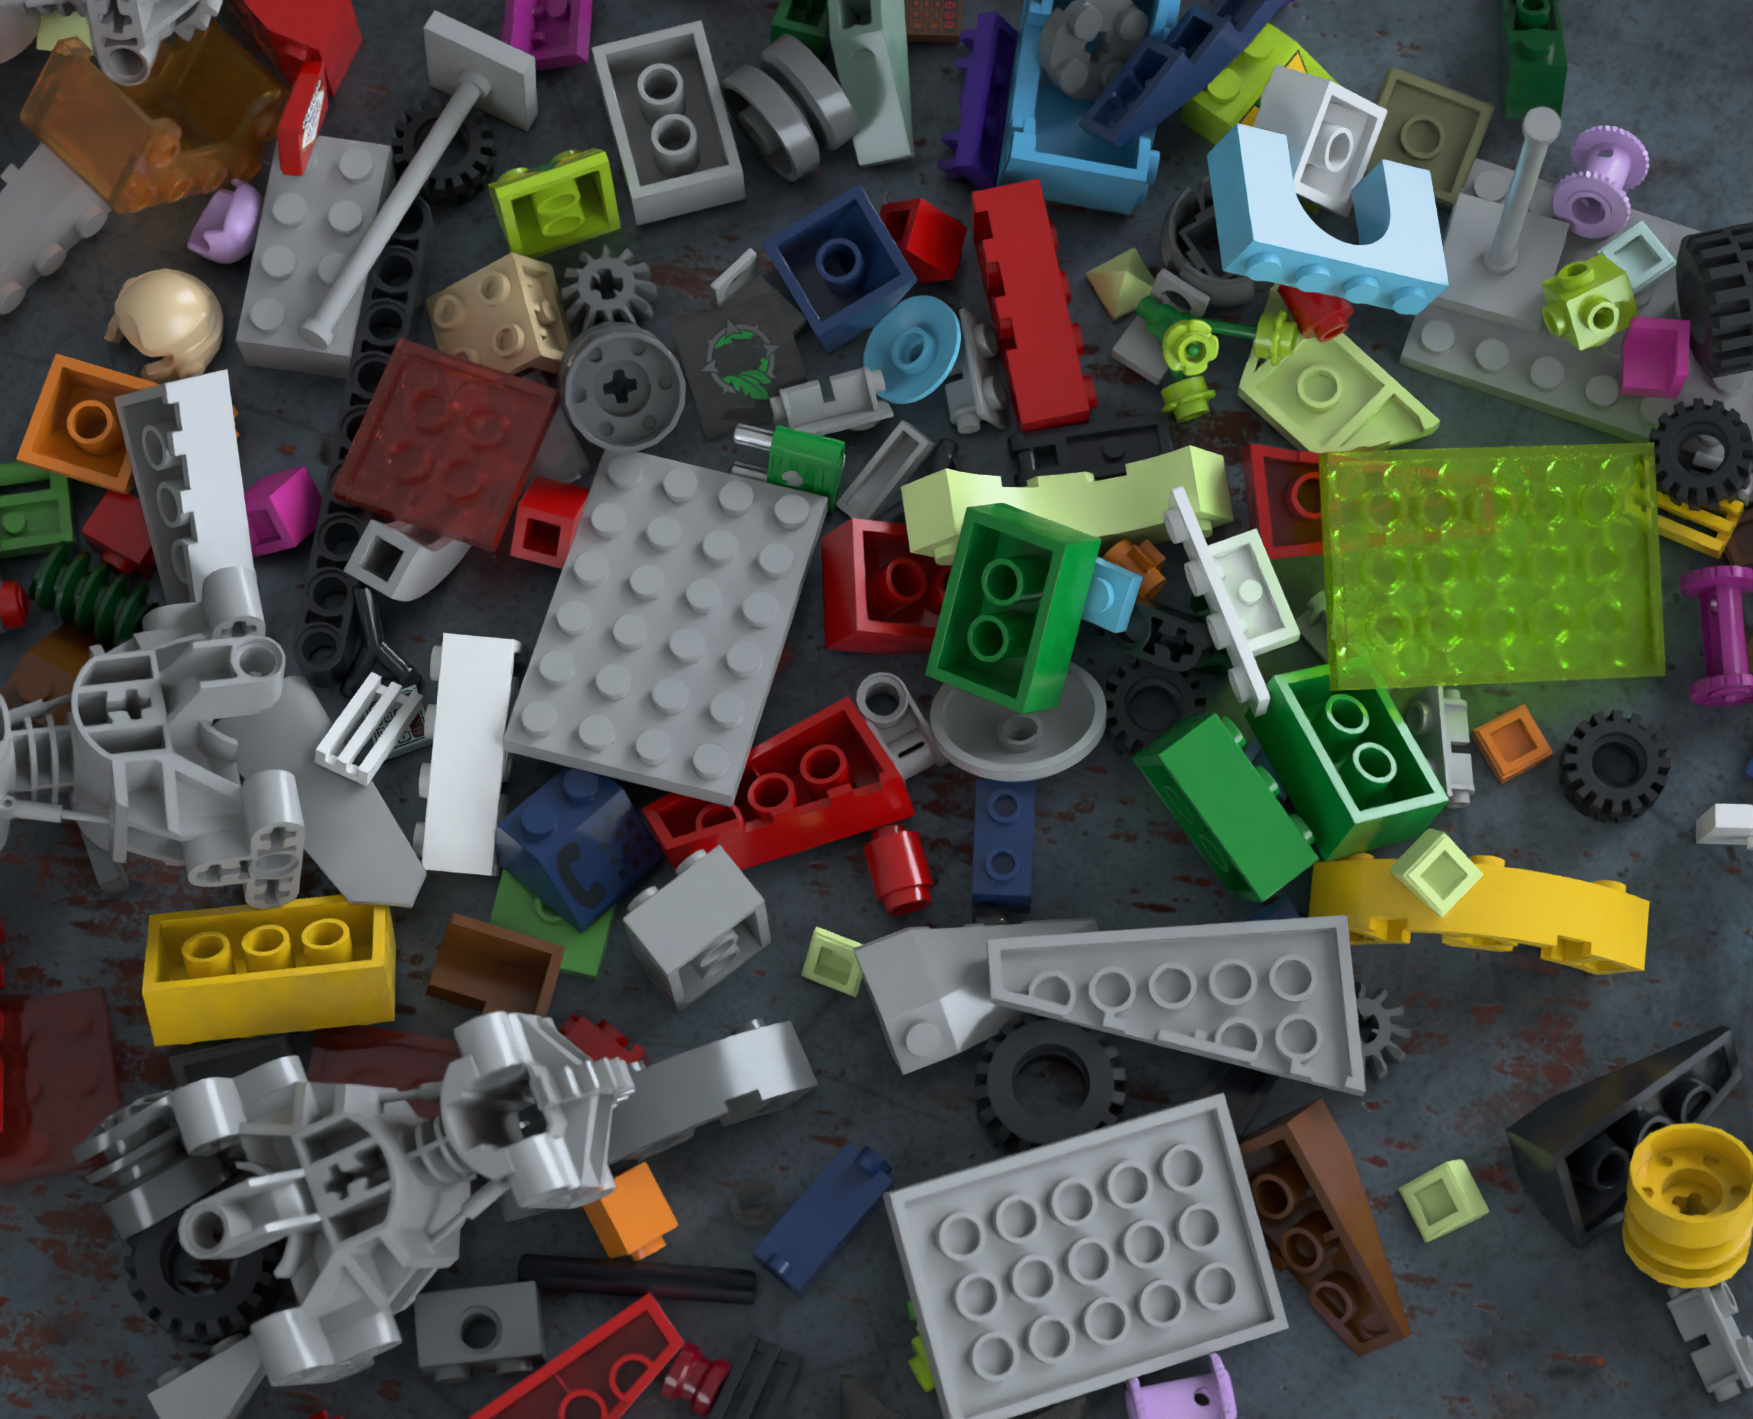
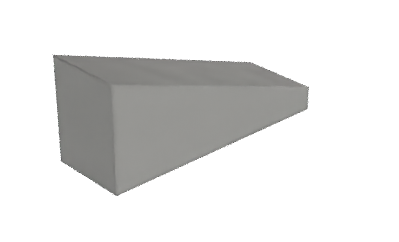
(886, 472)

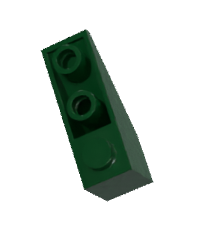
(1531, 56)

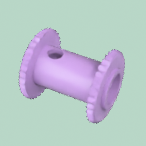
(1595, 196)
(1176, 1397)

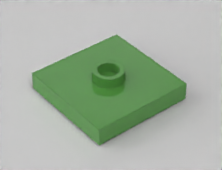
(525, 913)

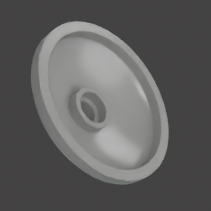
(1014, 745)

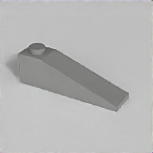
(935, 986)

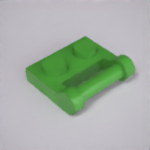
(35, 519)

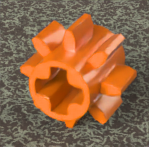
(1143, 560)

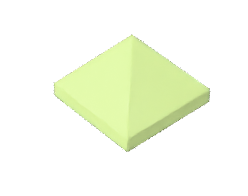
(1121, 283)
(833, 962)

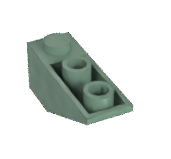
(874, 76)

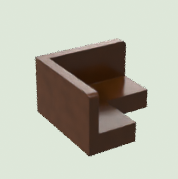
(494, 968)

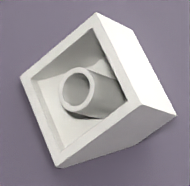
(1326, 134)

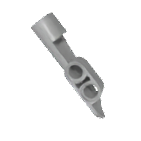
(344, 822)

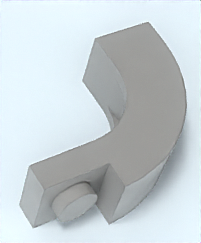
(403, 559)

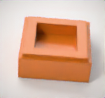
(1512, 744)

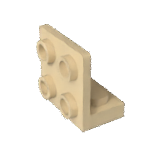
(503, 316)

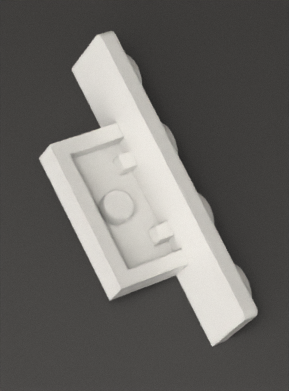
(1242, 594)

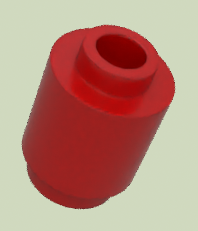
(1316, 313)
(899, 870)

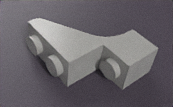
(213, 1388)

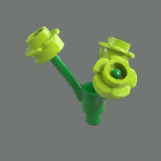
(1190, 346)

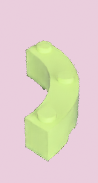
(1104, 509)

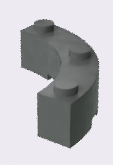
(728, 1079)

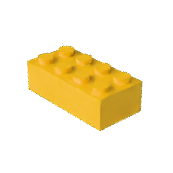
(268, 970)

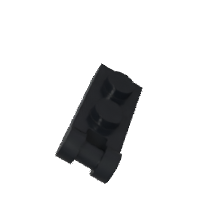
(1091, 447)

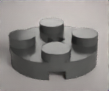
(1067, 32)

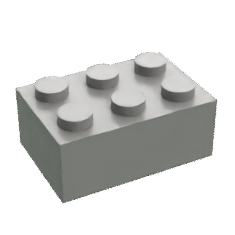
(669, 122)
(697, 927)

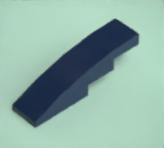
(1170, 73)

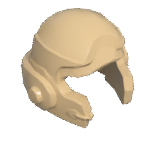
(171, 318)

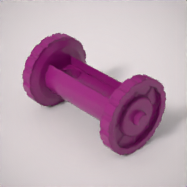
(1723, 634)

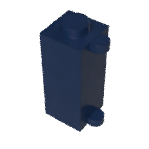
(825, 1218)

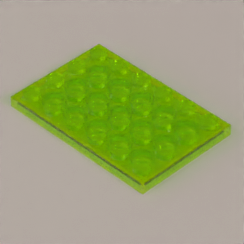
(1491, 565)

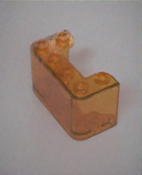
(174, 135)

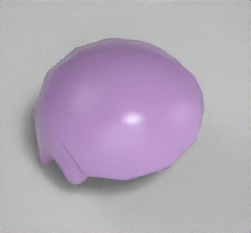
(228, 224)

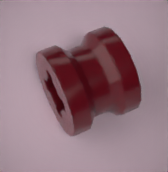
(696, 1379)

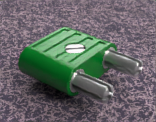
(795, 460)

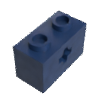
(1003, 844)

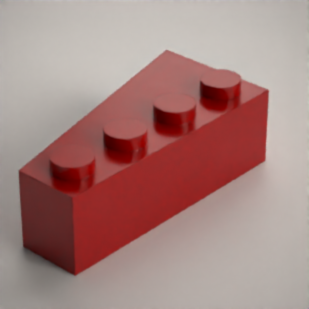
(1029, 307)
(1284, 500)
(794, 795)

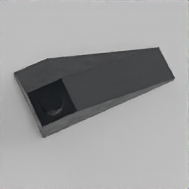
(1581, 1142)

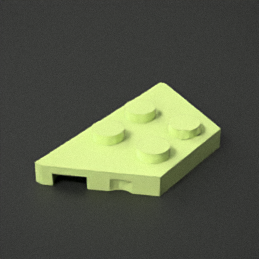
(1332, 396)

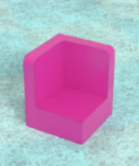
(1654, 357)
(281, 510)

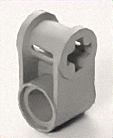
(905, 732)

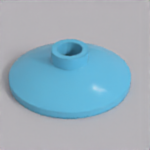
(914, 348)

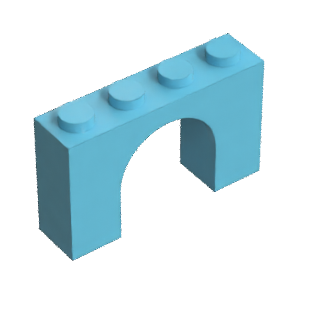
(1274, 240)

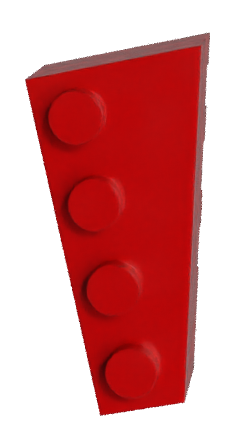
(598, 1373)

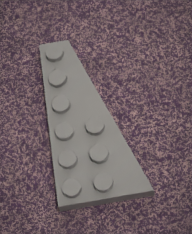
(1229, 992)

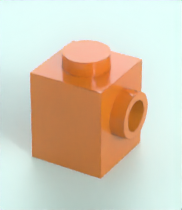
(633, 1215)

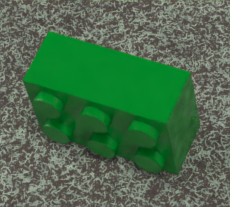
(1012, 607)
(1346, 763)
(1227, 806)

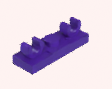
(982, 101)

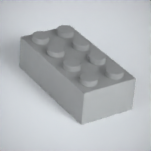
(302, 247)

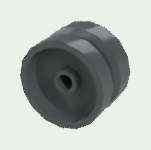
(789, 107)

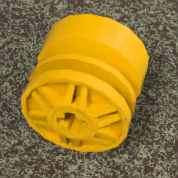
(1689, 1205)

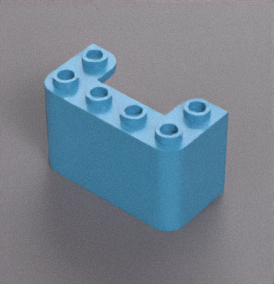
(1044, 131)

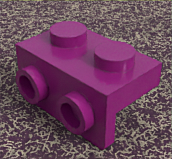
(549, 30)

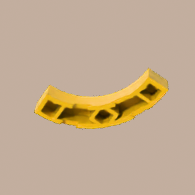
(1571, 920)

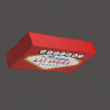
(302, 118)

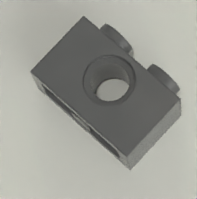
(446, 1316)

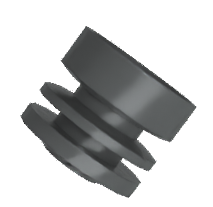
(647, 404)
(148, 1162)

